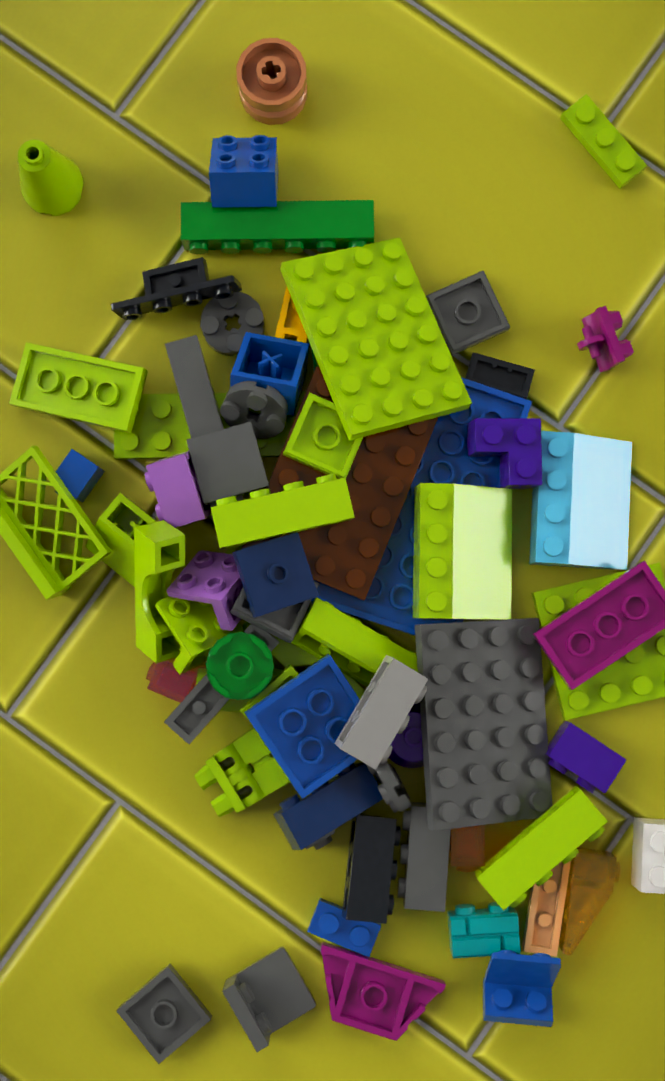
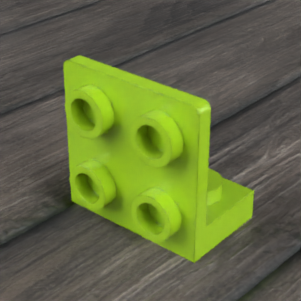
(194, 628)

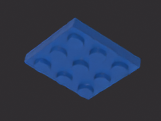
(304, 722)

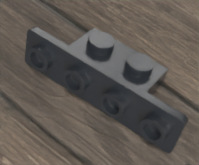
(174, 286)

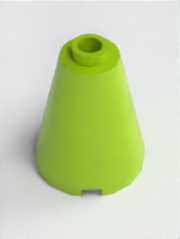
(48, 179)

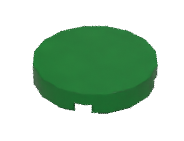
(239, 666)

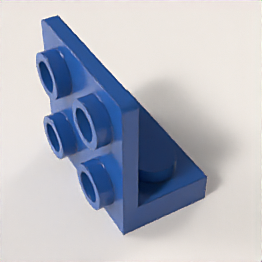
(519, 988)

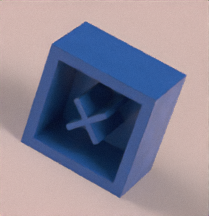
(244, 171)
(272, 363)

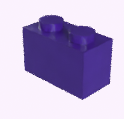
(585, 757)

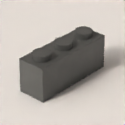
(425, 862)

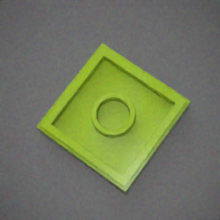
(321, 439)

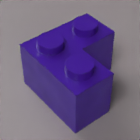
(515, 442)

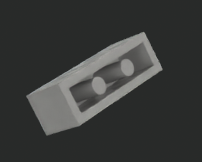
(382, 712)

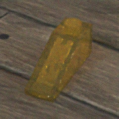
(588, 889)

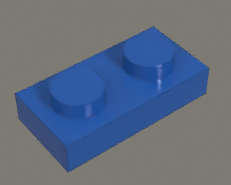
(332, 926)

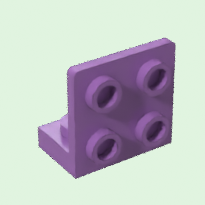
(211, 580)

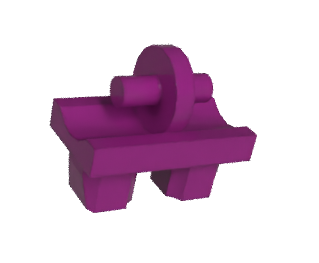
(602, 339)

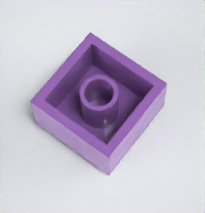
(176, 490)

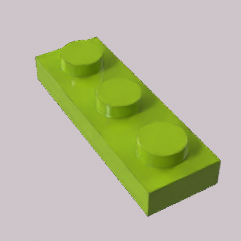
(603, 141)

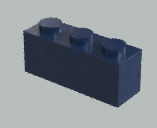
(327, 806)

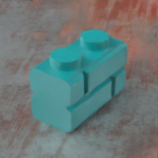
(482, 930)

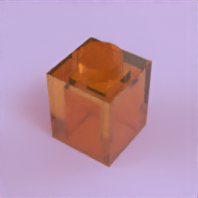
(467, 848)

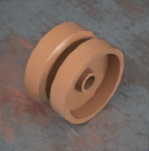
(272, 81)

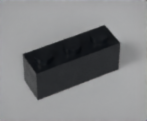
(370, 869)

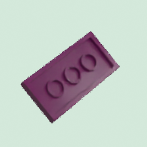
(605, 625)

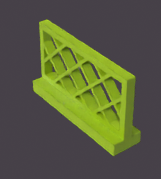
(27, 543)

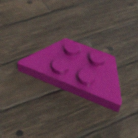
(375, 992)

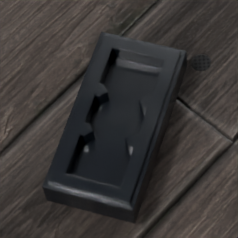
(500, 375)

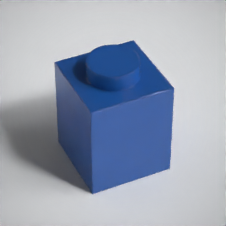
(79, 475)

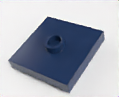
(275, 574)

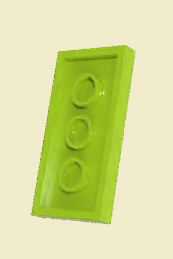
(78, 387)

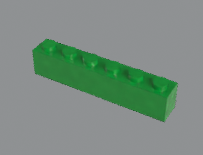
(287, 226)

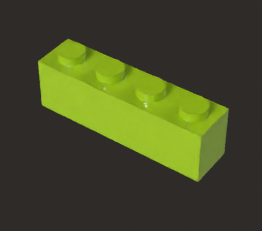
(282, 512)
(350, 643)
(540, 848)

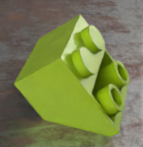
(117, 530)

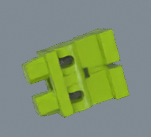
(240, 776)

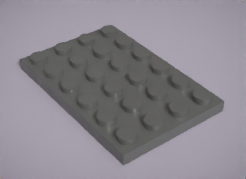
(483, 723)

